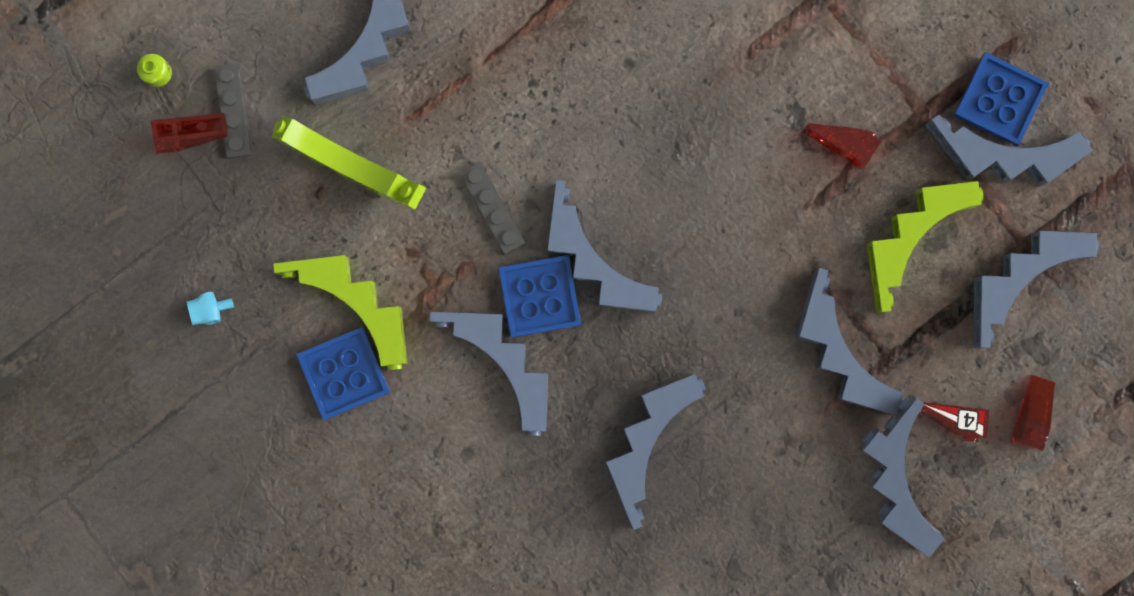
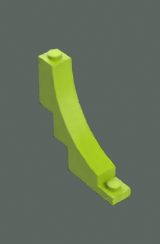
(348, 164)
(890, 256)
(334, 276)

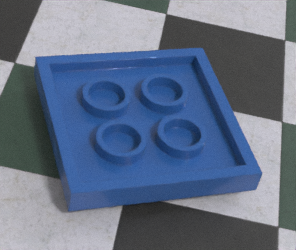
(1001, 99)
(539, 296)
(343, 373)

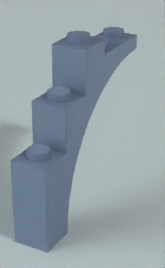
(890, 479)

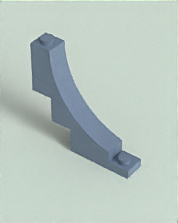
(347, 74)
(974, 154)
(568, 239)
(996, 294)
(820, 327)
(487, 333)
(630, 468)

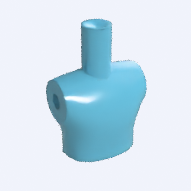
(206, 309)

